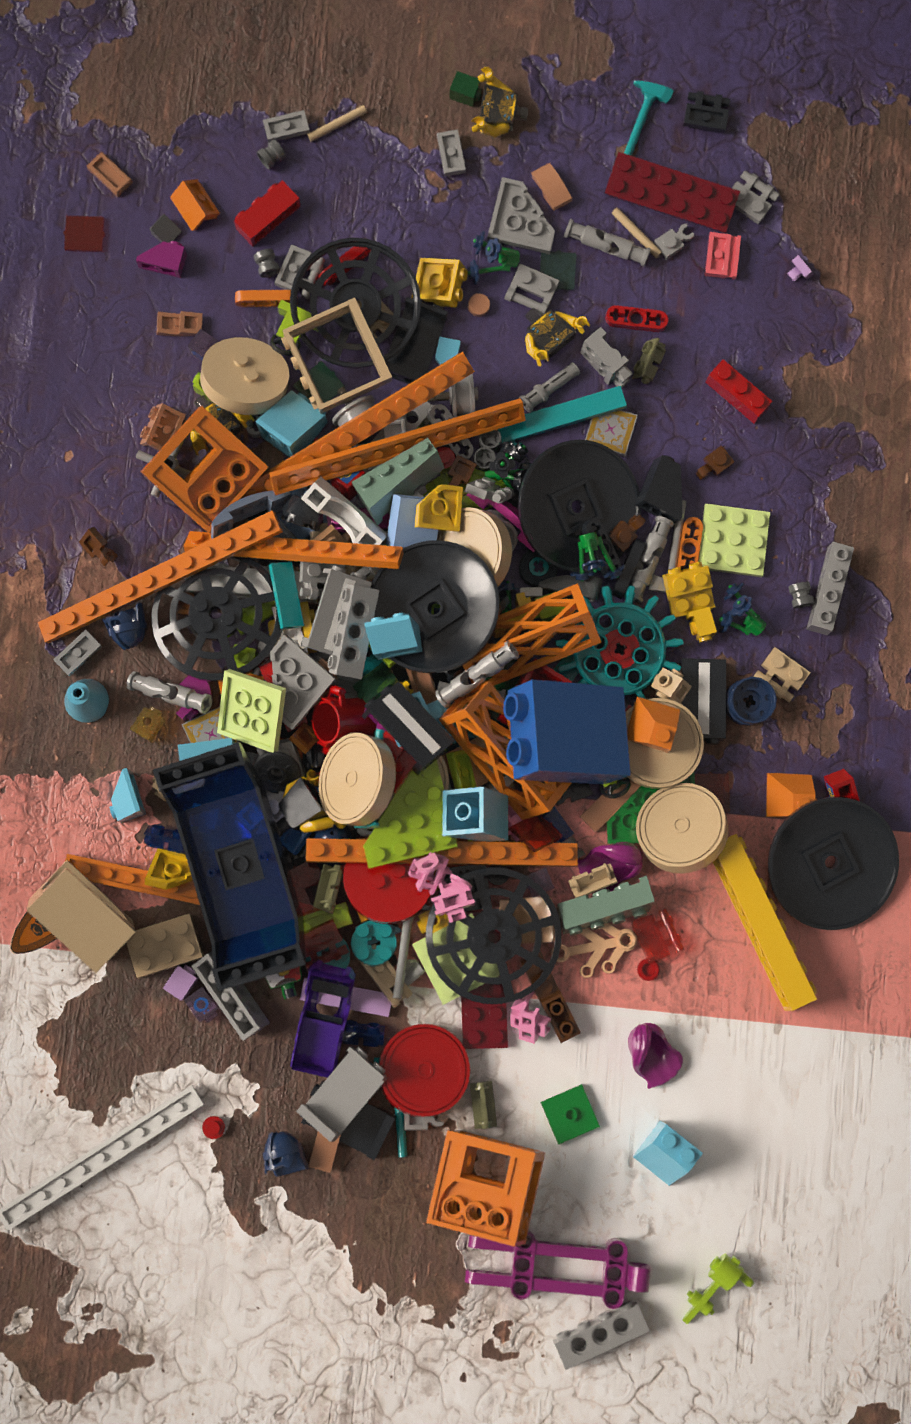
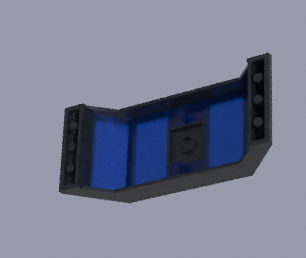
(235, 864)

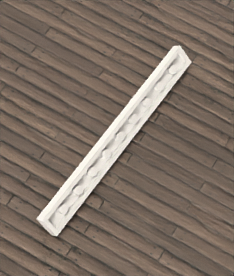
(100, 1157)

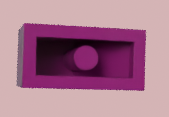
(164, 259)

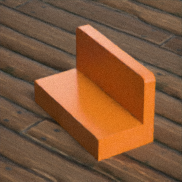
(194, 203)

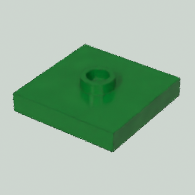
(569, 1114)

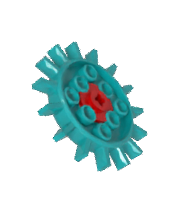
(639, 620)

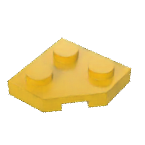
(440, 509)
(168, 870)

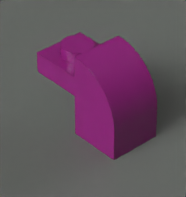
(200, 687)

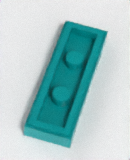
(286, 595)

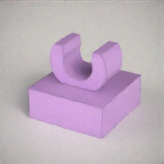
(801, 268)

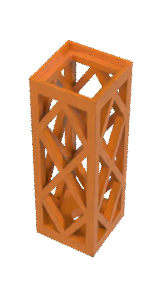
(542, 632)
(537, 796)

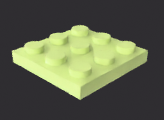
(734, 540)
(251, 710)
(448, 965)

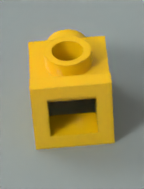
(702, 624)
(442, 922)

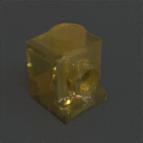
(150, 731)

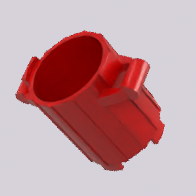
(339, 717)

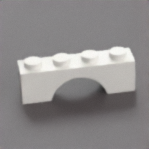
(330, 502)

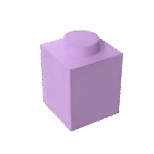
(181, 982)

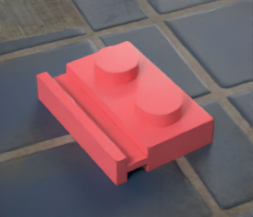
(722, 255)

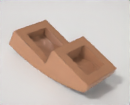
(552, 186)
(178, 324)

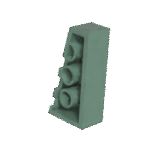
(397, 476)
(606, 907)

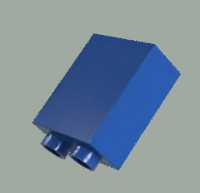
(567, 732)

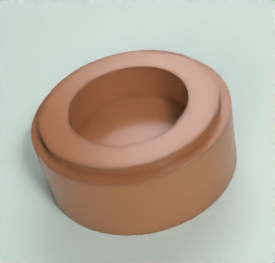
(479, 305)

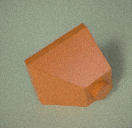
(653, 724)
(787, 793)

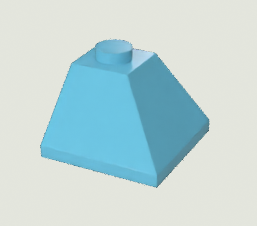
(126, 798)

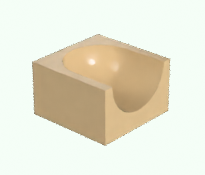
(81, 916)

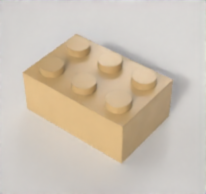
(165, 946)

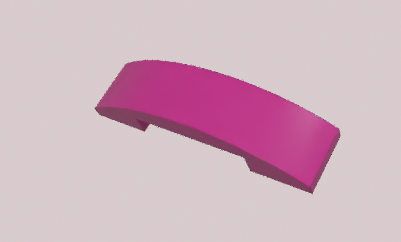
(507, 510)

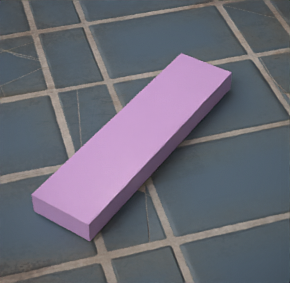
(362, 1000)

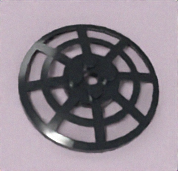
(361, 291)
(220, 628)
(508, 944)

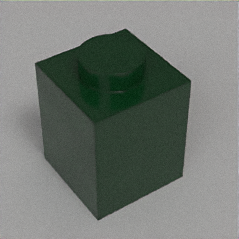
(465, 89)

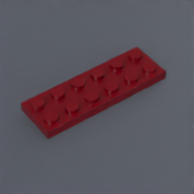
(672, 192)
(482, 1023)

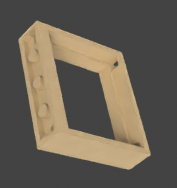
(352, 307)

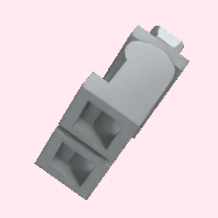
(605, 359)

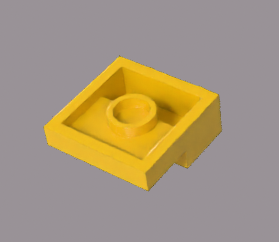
(441, 281)
(688, 589)

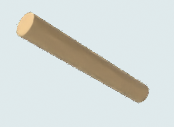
(336, 123)
(636, 232)

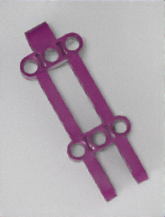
(632, 1274)

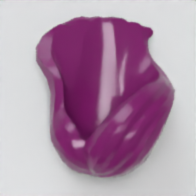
(623, 857)
(653, 1055)

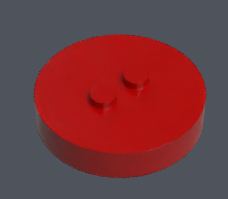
(383, 892)
(424, 1070)

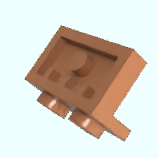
(162, 426)

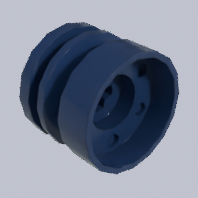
(760, 695)

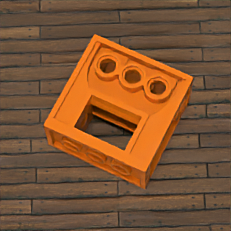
(214, 467)
(495, 1198)

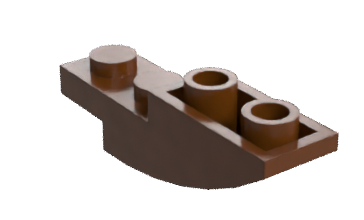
(553, 1004)

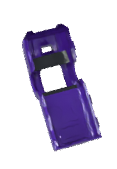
(321, 1035)

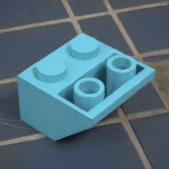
(393, 636)

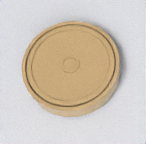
(244, 375)
(484, 536)
(661, 769)
(357, 779)
(682, 828)

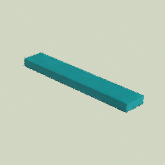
(565, 414)

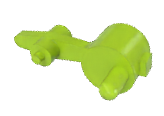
(725, 1273)

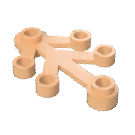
(599, 946)

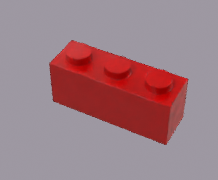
(267, 212)
(738, 391)

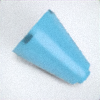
(86, 700)

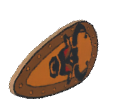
(30, 935)

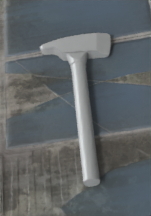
(657, 582)
(402, 957)

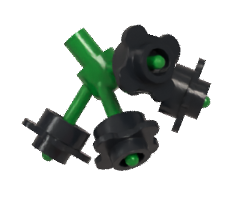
(505, 461)

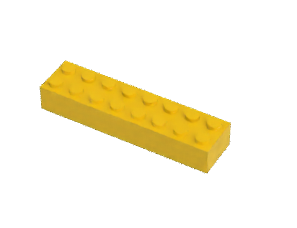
(763, 926)

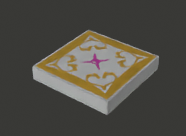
(613, 430)
(204, 727)

